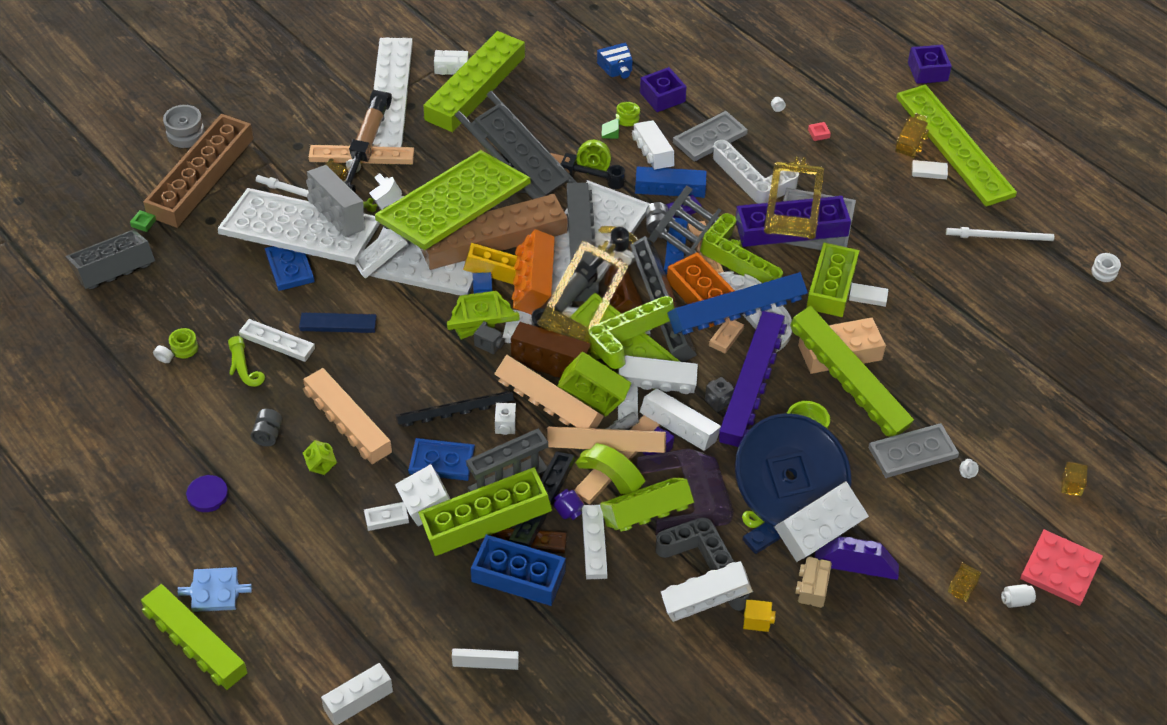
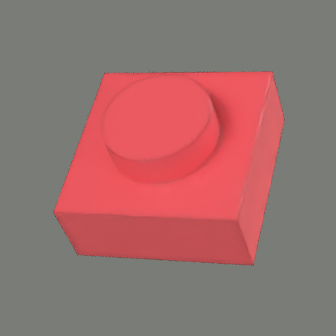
(819, 131)

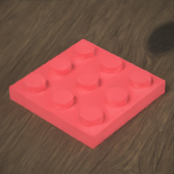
(1061, 567)

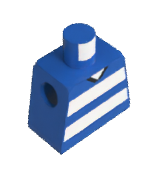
(615, 60)

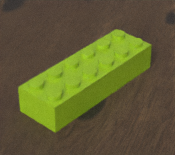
(485, 511)

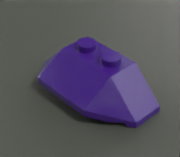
(859, 557)

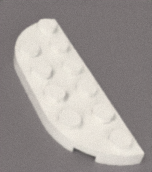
(740, 282)

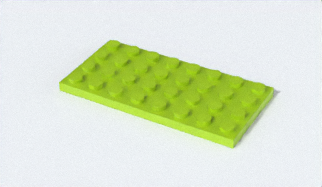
(452, 199)

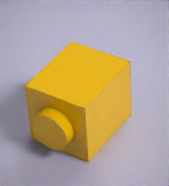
(758, 615)

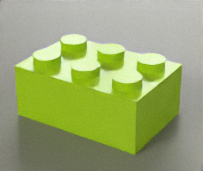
(594, 384)

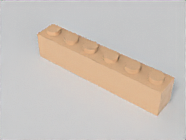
(547, 394)
(347, 416)

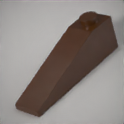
(626, 295)

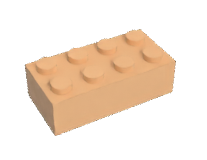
(859, 335)

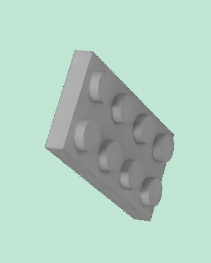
(700, 139)
(913, 450)

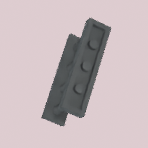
(677, 210)
(506, 454)

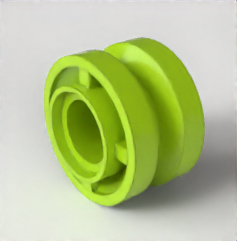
(627, 113)
(183, 343)

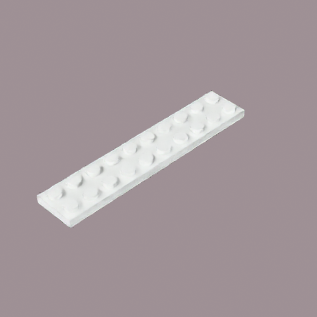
(393, 77)

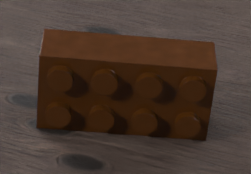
(545, 349)

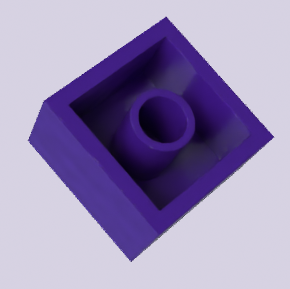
(929, 64)
(663, 89)

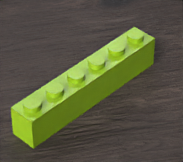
(194, 637)

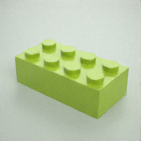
(833, 279)
(647, 503)

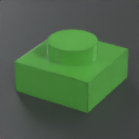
(143, 221)

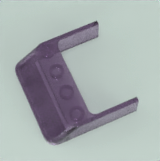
(704, 482)

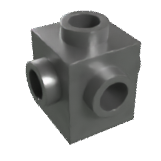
(719, 394)

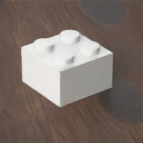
(422, 491)

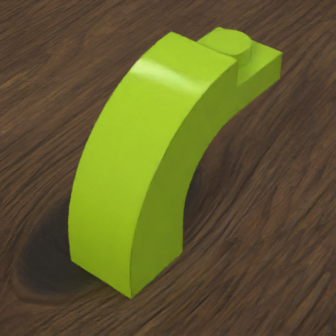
(614, 465)

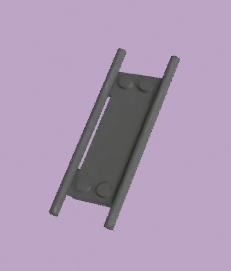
(518, 147)

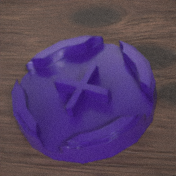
(207, 493)

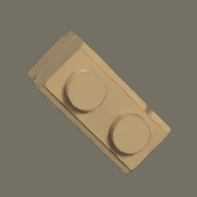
(814, 581)

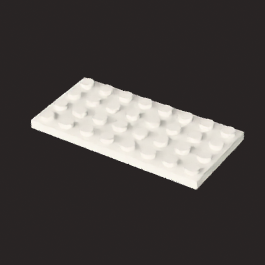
(609, 209)
(293, 226)

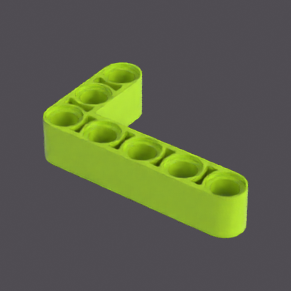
(718, 248)
(607, 335)

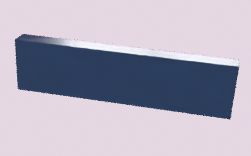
(338, 322)

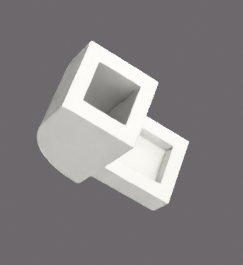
(387, 192)

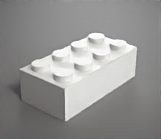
(821, 521)

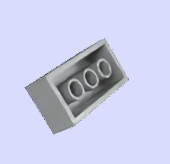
(335, 200)

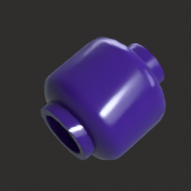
(568, 504)

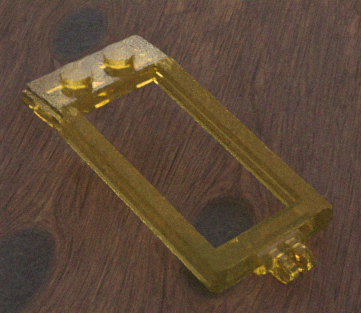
(787, 224)
(566, 326)

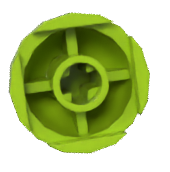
(594, 155)

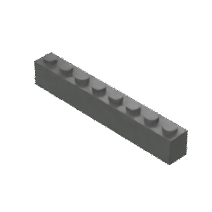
(580, 227)
(658, 286)

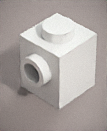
(505, 418)

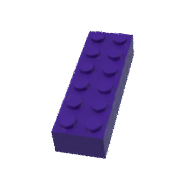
(832, 220)

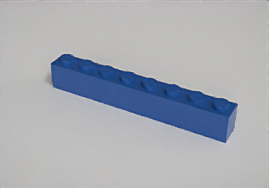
(736, 303)

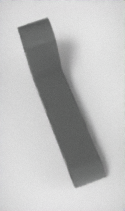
(703, 541)

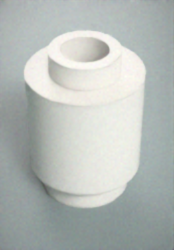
(1018, 595)

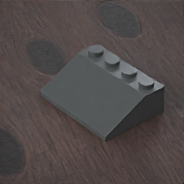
(110, 259)

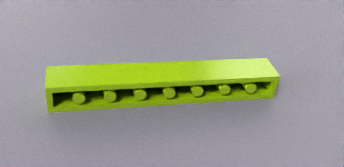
(851, 372)

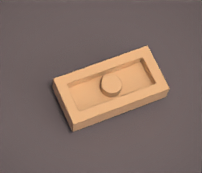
(726, 335)

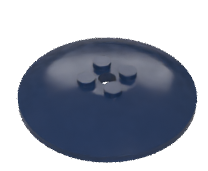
(794, 445)

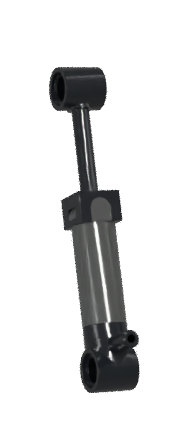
(584, 276)

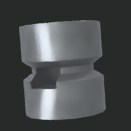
(654, 214)

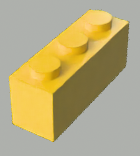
(484, 259)

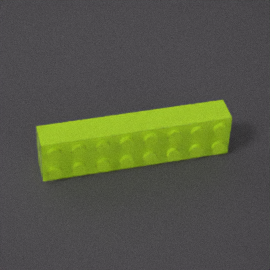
(474, 81)

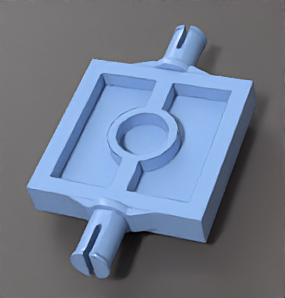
(214, 589)

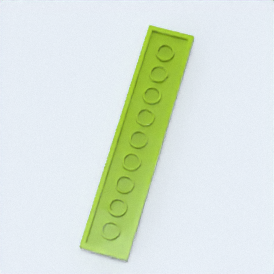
(958, 146)

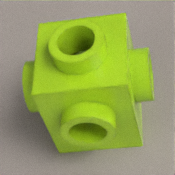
(319, 457)

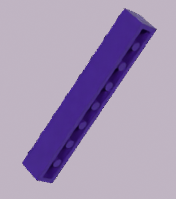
(752, 378)

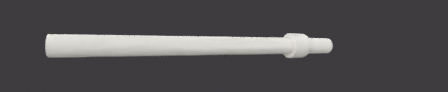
(274, 183)
(965, 232)

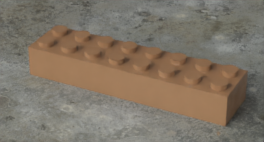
(198, 170)
(499, 230)

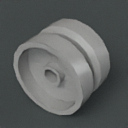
(183, 125)

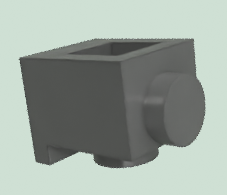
(488, 338)

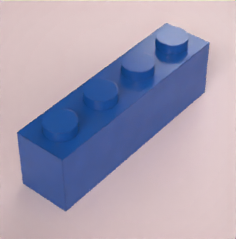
(670, 181)

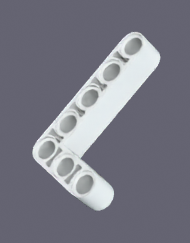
(747, 176)

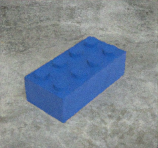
(518, 570)

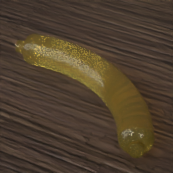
(607, 229)

